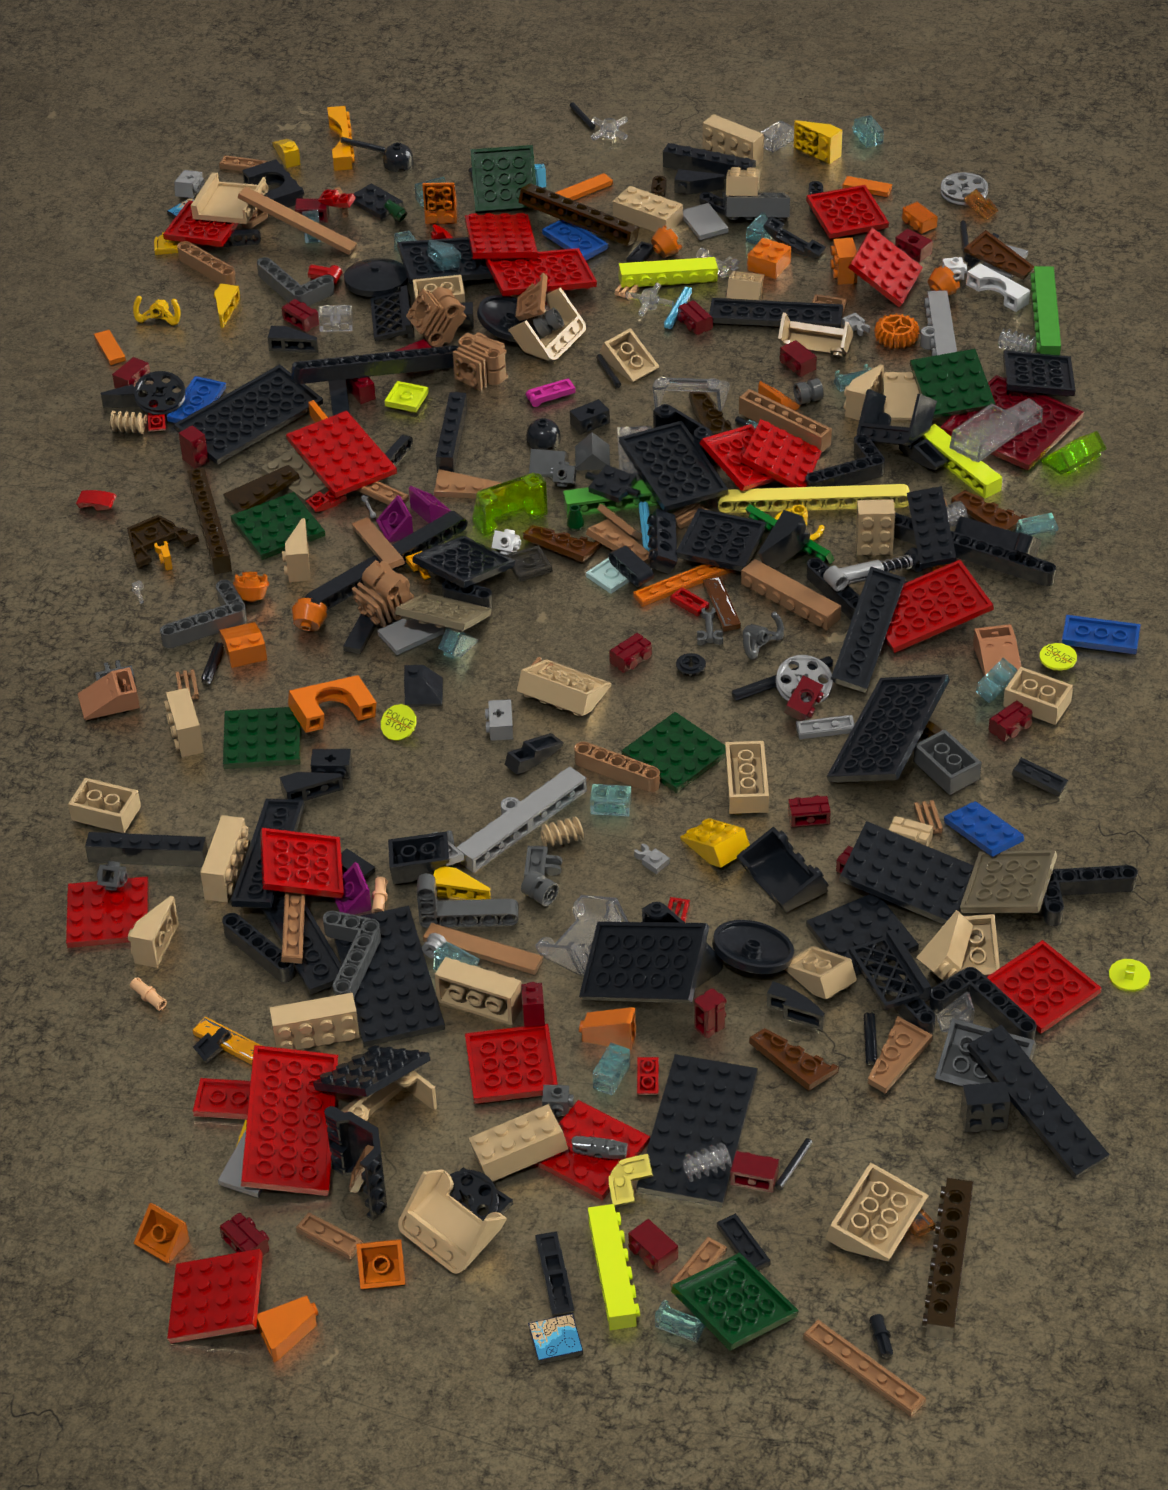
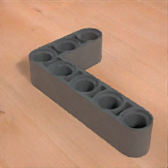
(289, 288)
(198, 626)
(462, 912)
(365, 937)

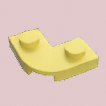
(622, 1176)

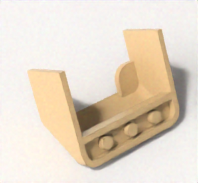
(816, 337)
(558, 341)
(412, 1082)

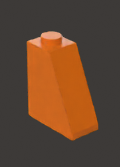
(609, 1027)
(286, 1325)

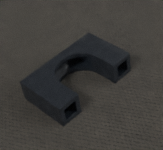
(275, 175)

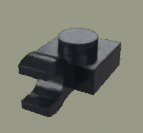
(210, 1046)

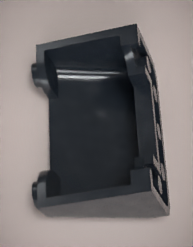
(667, 414)
(711, 962)

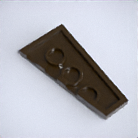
(707, 413)
(261, 489)

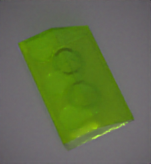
(1075, 453)

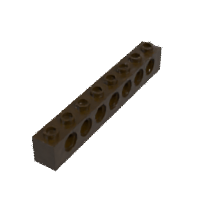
(579, 214)
(209, 521)
(948, 1271)

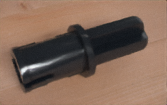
(881, 1335)

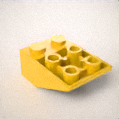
(818, 140)
(716, 841)

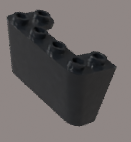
(781, 871)

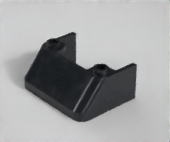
(877, 424)

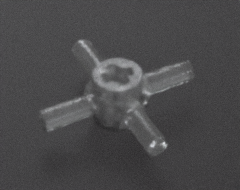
(609, 128)
(649, 299)

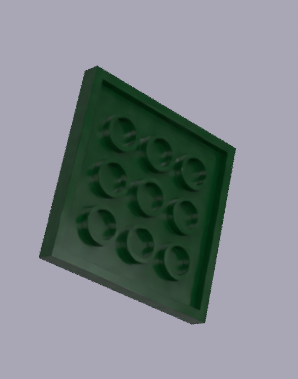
(500, 176)
(953, 381)
(272, 523)
(261, 738)
(677, 750)
(734, 1301)

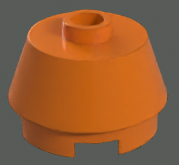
(665, 242)
(943, 280)
(251, 586)
(309, 615)

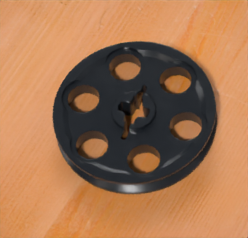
(158, 398)
(472, 1191)

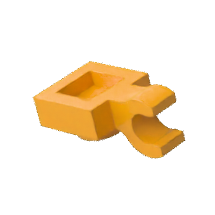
(164, 555)
(424, 572)

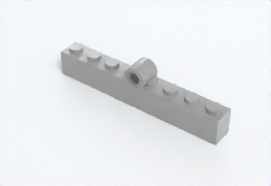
(939, 330)
(521, 818)

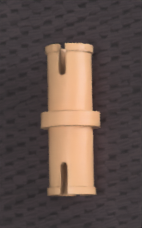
(379, 894)
(148, 994)

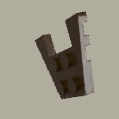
(152, 531)

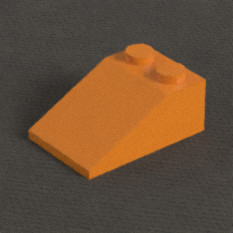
(244, 644)

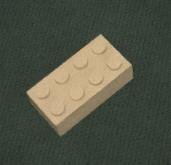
(732, 139)
(647, 209)
(746, 777)
(225, 858)
(478, 991)
(315, 1022)
(518, 1143)

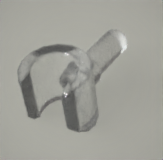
(137, 587)

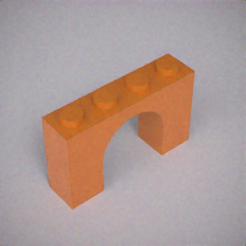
(350, 691)

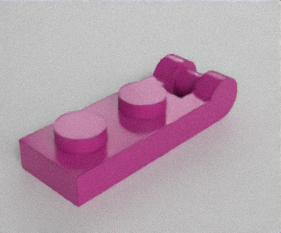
(550, 391)

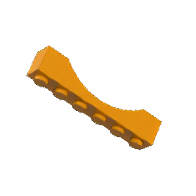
(340, 123)

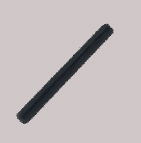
(770, 682)

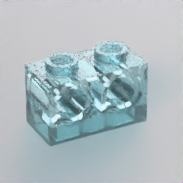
(868, 131)
(996, 680)
(610, 800)
(611, 1068)

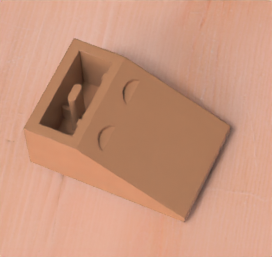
(994, 644)
(109, 695)

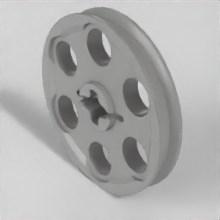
(959, 185)
(796, 675)

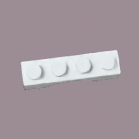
(984, 278)

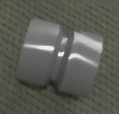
(550, 321)
(808, 391)
(538, 887)

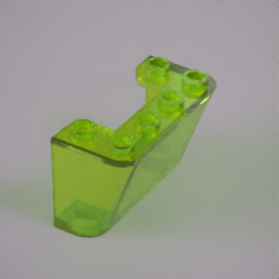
(510, 497)

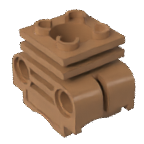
(436, 315)
(479, 361)
(381, 593)

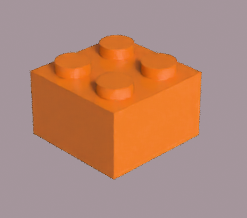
(843, 253)
(769, 258)

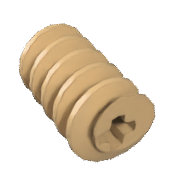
(128, 423)
(561, 831)

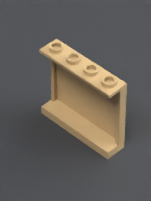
(220, 201)

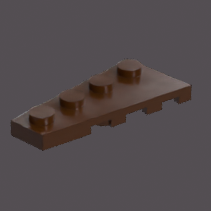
(993, 251)
(988, 512)
(562, 543)
(793, 1060)

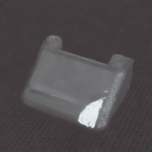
(664, 384)

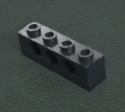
(662, 541)

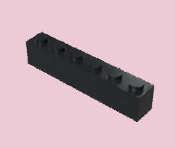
(701, 160)
(451, 432)
(146, 849)

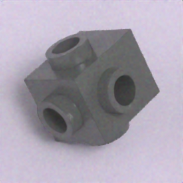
(568, 478)
(106, 878)
(558, 1098)

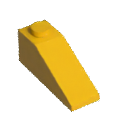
(287, 152)
(227, 299)
(457, 885)

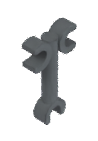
(709, 636)

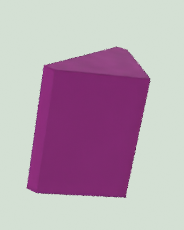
(426, 504)
(395, 521)
(356, 892)

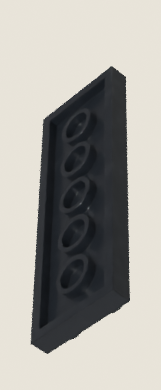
(931, 527)

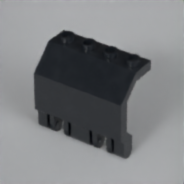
(347, 1140)

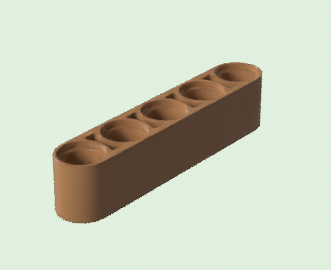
(206, 263)
(617, 766)

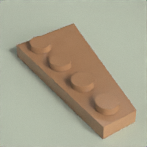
(459, 485)
(614, 537)
(900, 1051)

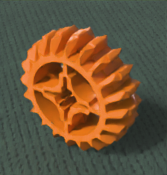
(896, 331)

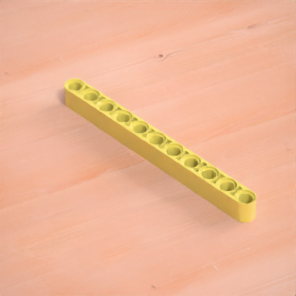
(811, 497)

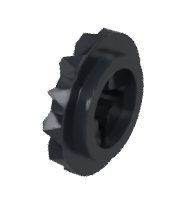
(684, 660)

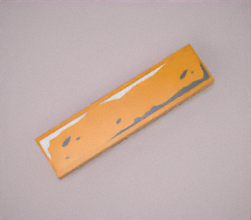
(237, 1045)

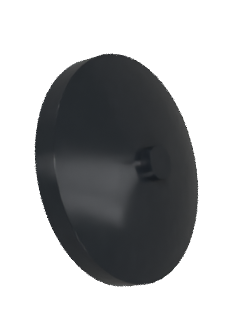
(375, 277)
(498, 315)
(753, 946)

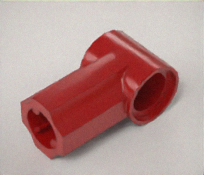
(318, 271)

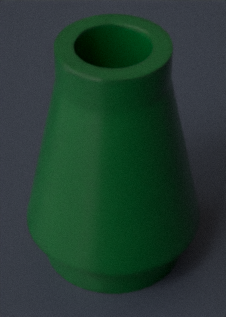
(396, 211)
(575, 520)

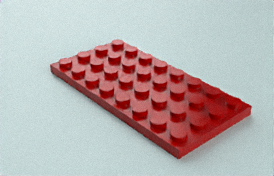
(287, 1122)

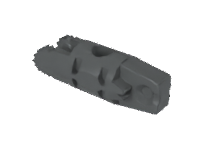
(599, 1147)

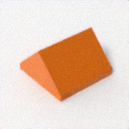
(777, 396)
(162, 1234)
(380, 1264)

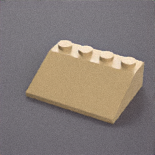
(901, 395)
(562, 687)
(876, 1214)

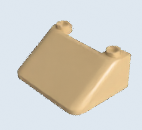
(444, 1225)

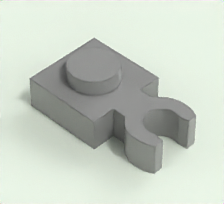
(857, 323)
(652, 860)

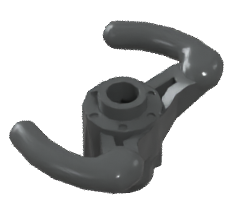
(756, 636)

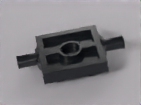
(612, 484)

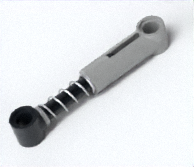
(841, 577)

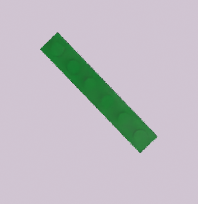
(809, 548)

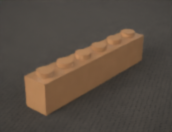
(760, 407)
(791, 594)

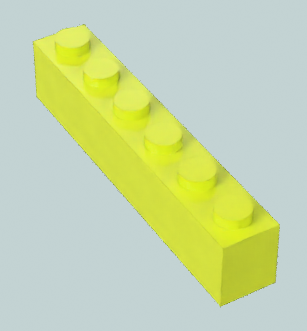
(668, 272)
(974, 474)
(612, 1267)

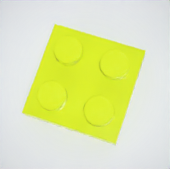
(406, 396)

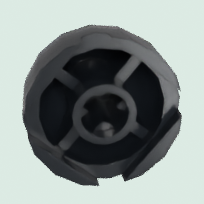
(397, 157)
(543, 434)

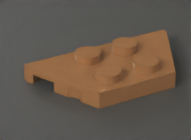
(532, 301)

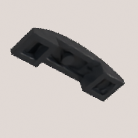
(775, 230)

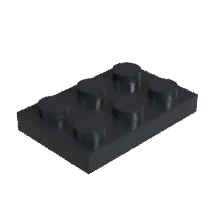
(373, 200)

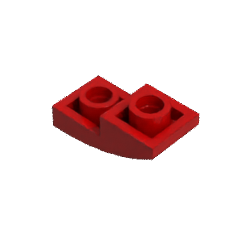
(334, 199)
(439, 233)
(156, 422)
(98, 499)
(322, 502)
(647, 1075)

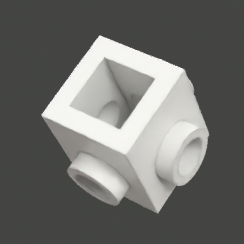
(957, 266)
(506, 541)

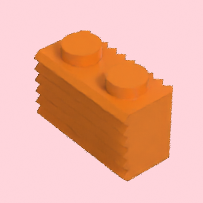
(919, 217)

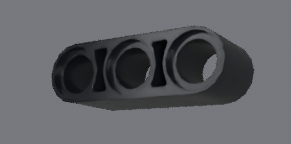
(631, 566)
(473, 594)

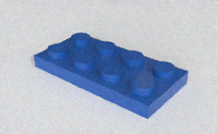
(572, 236)
(198, 395)
(1101, 634)
(983, 828)

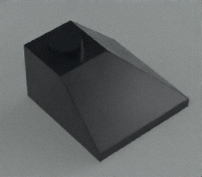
(422, 687)

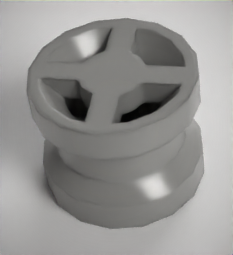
(433, 942)

